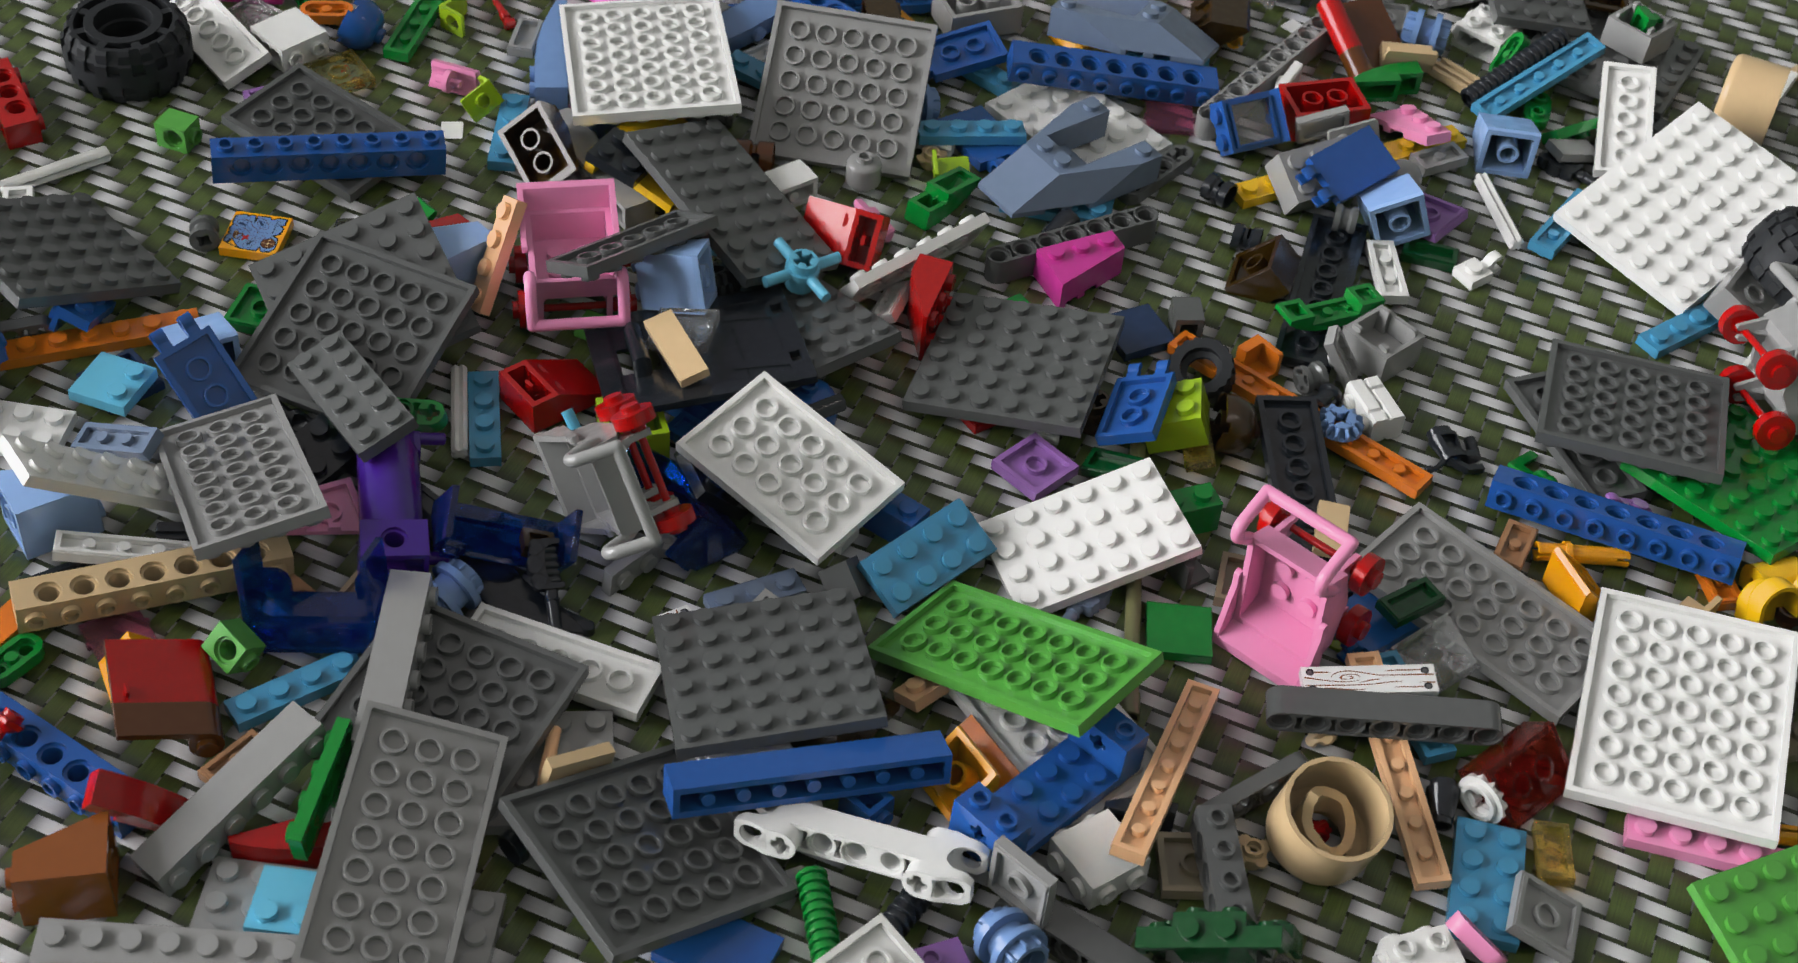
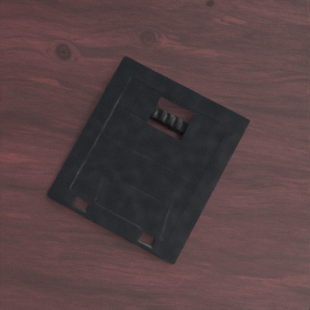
(743, 347)

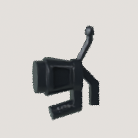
(1448, 447)

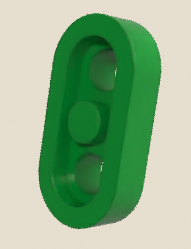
(1512, 46)
(1538, 110)
(12, 659)

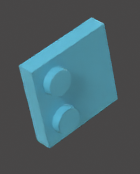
(113, 384)
(279, 900)

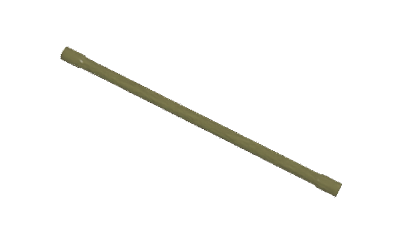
(1132, 621)

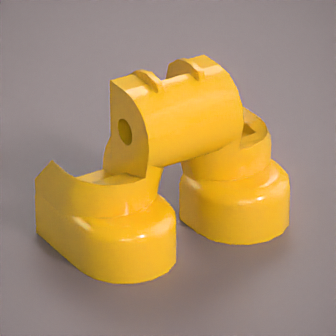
(1768, 588)

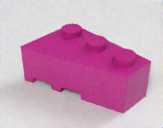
(1077, 265)

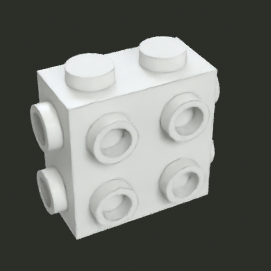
(1479, 34)
(291, 38)
(1085, 864)
(1421, 946)

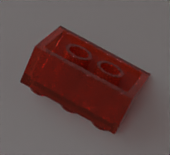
(1526, 767)

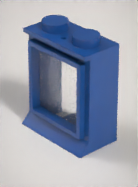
(1249, 122)

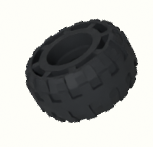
(127, 48)
(1773, 241)

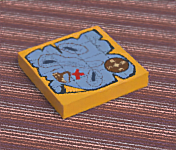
(255, 235)

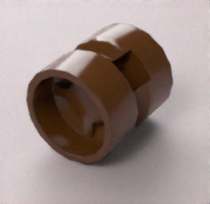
(764, 148)

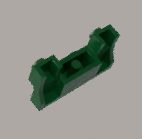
(1218, 937)

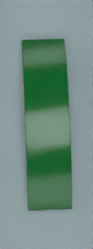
(1338, 311)

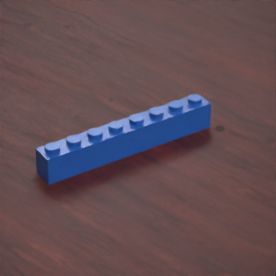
(806, 774)

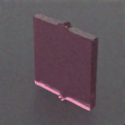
(1169, 118)
(113, 628)

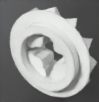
(1471, 792)

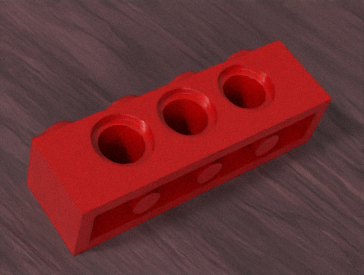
(18, 112)

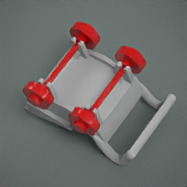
(1773, 361)
(596, 476)

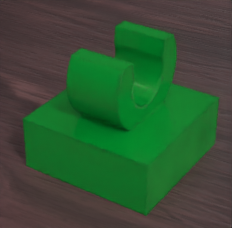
(1644, 19)

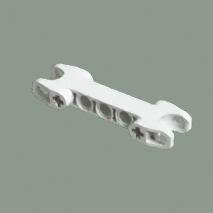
(918, 860)

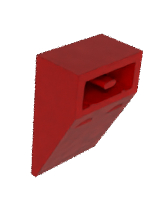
(848, 230)
(928, 298)
(545, 388)

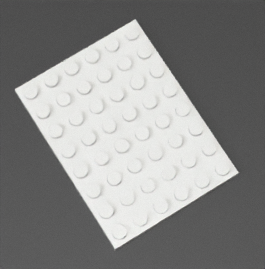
(647, 61)
(1681, 207)
(1685, 718)

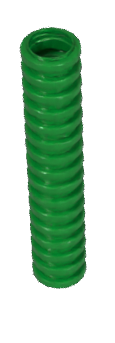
(817, 910)

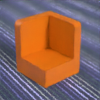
(1260, 356)

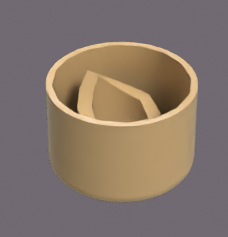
(1751, 95)
(1350, 799)

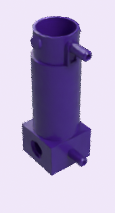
(393, 504)

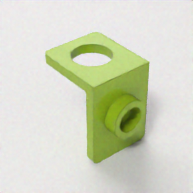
(453, 11)
(481, 99)
(943, 165)

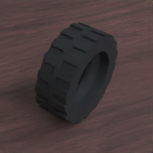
(1205, 349)

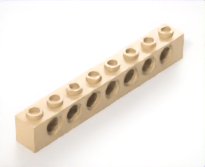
(131, 585)

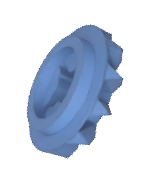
(1341, 431)

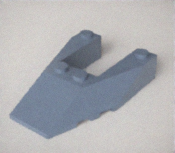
(1131, 26)
(1051, 176)

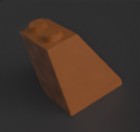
(67, 873)

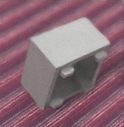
(1633, 42)
(1740, 289)
(1383, 343)

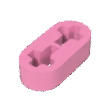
(1475, 939)

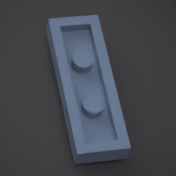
(119, 439)
(781, 584)

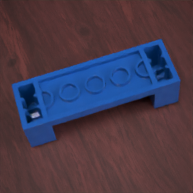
(1054, 787)

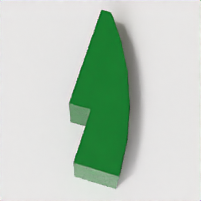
(1389, 81)
(940, 197)

